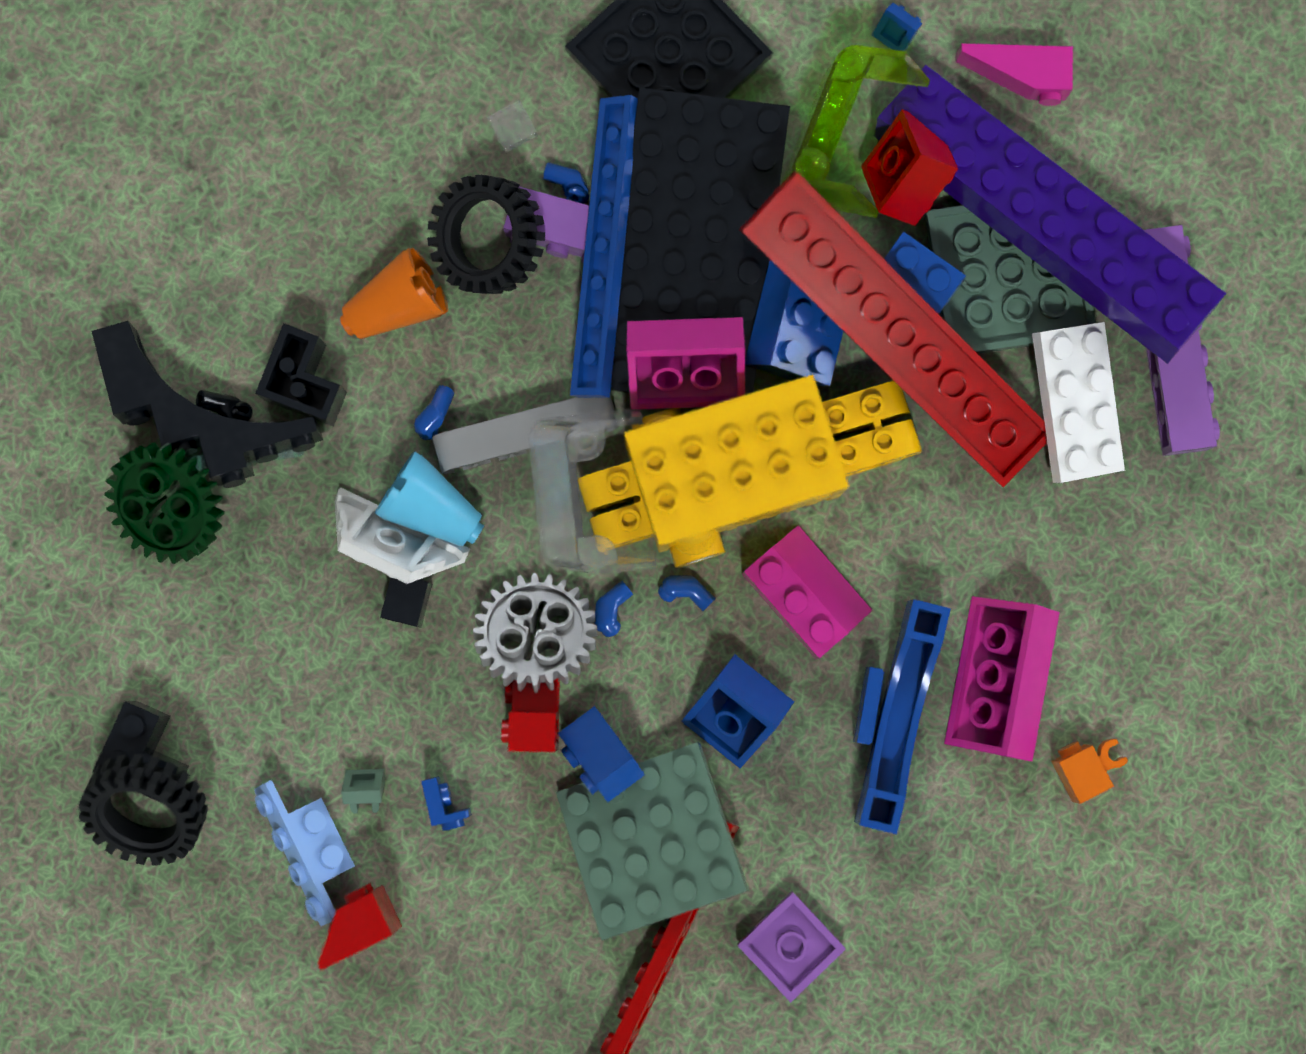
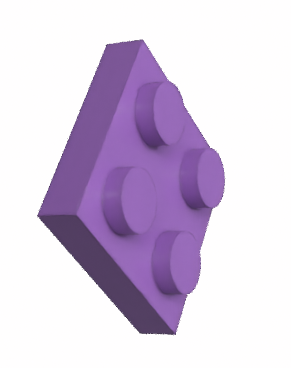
(791, 946)

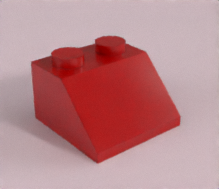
(908, 169)
(359, 924)

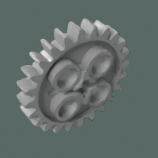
(500, 625)

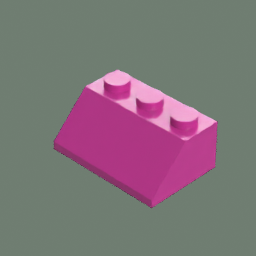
(685, 362)
(807, 592)

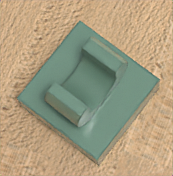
(362, 788)

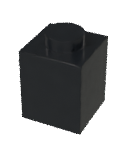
(406, 602)

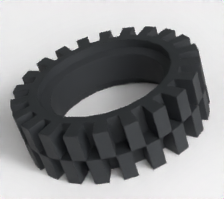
(449, 224)
(156, 783)

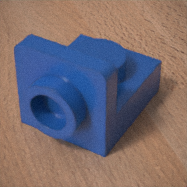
(437, 798)

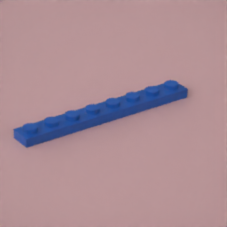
(604, 248)

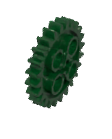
(140, 491)

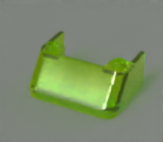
(831, 111)

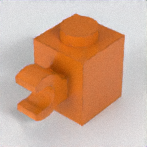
(1085, 770)

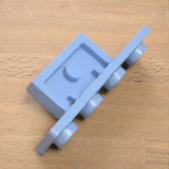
(310, 846)

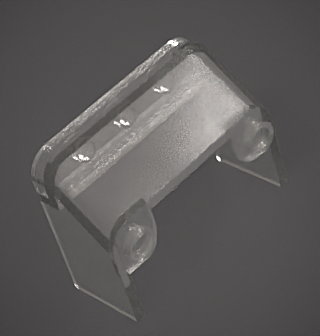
(554, 450)

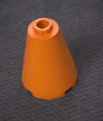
(395, 298)

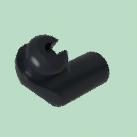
(224, 405)

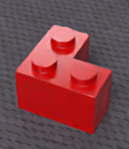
(533, 719)

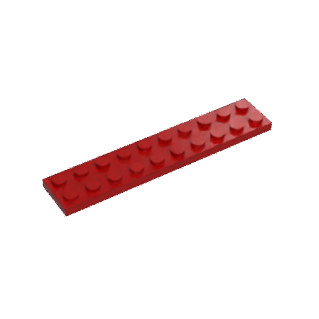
(896, 328)

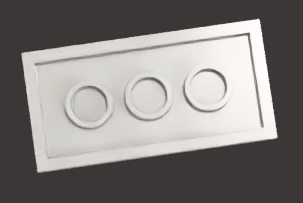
(1078, 402)

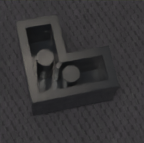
(291, 377)
(138, 732)

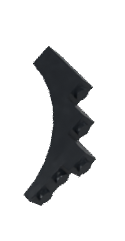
(227, 443)

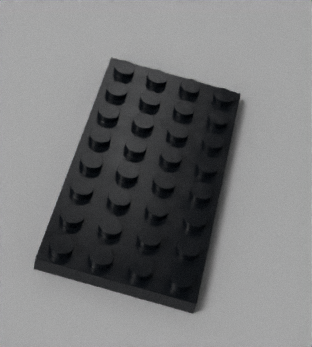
(693, 185)

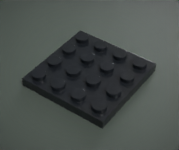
(669, 47)

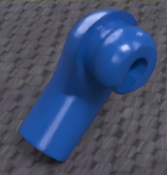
(434, 414)

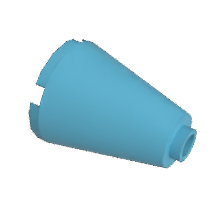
(429, 504)

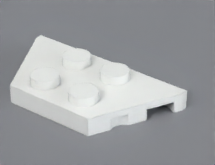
(389, 546)

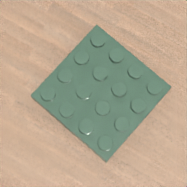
(1003, 289)
(654, 845)

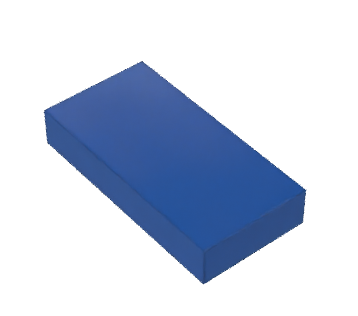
(868, 705)

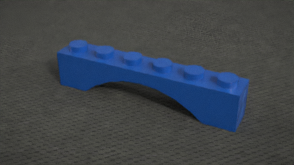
(895, 735)

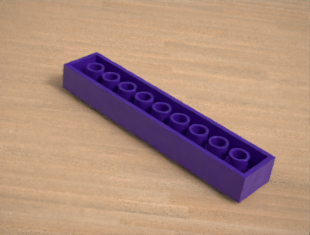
(1061, 221)

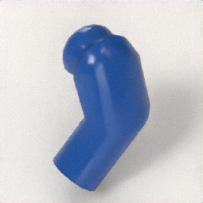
(570, 180)
(685, 586)
(607, 609)

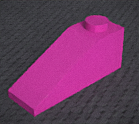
(1027, 70)

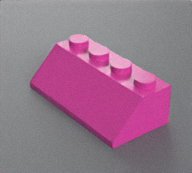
(1002, 677)

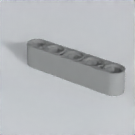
(505, 435)

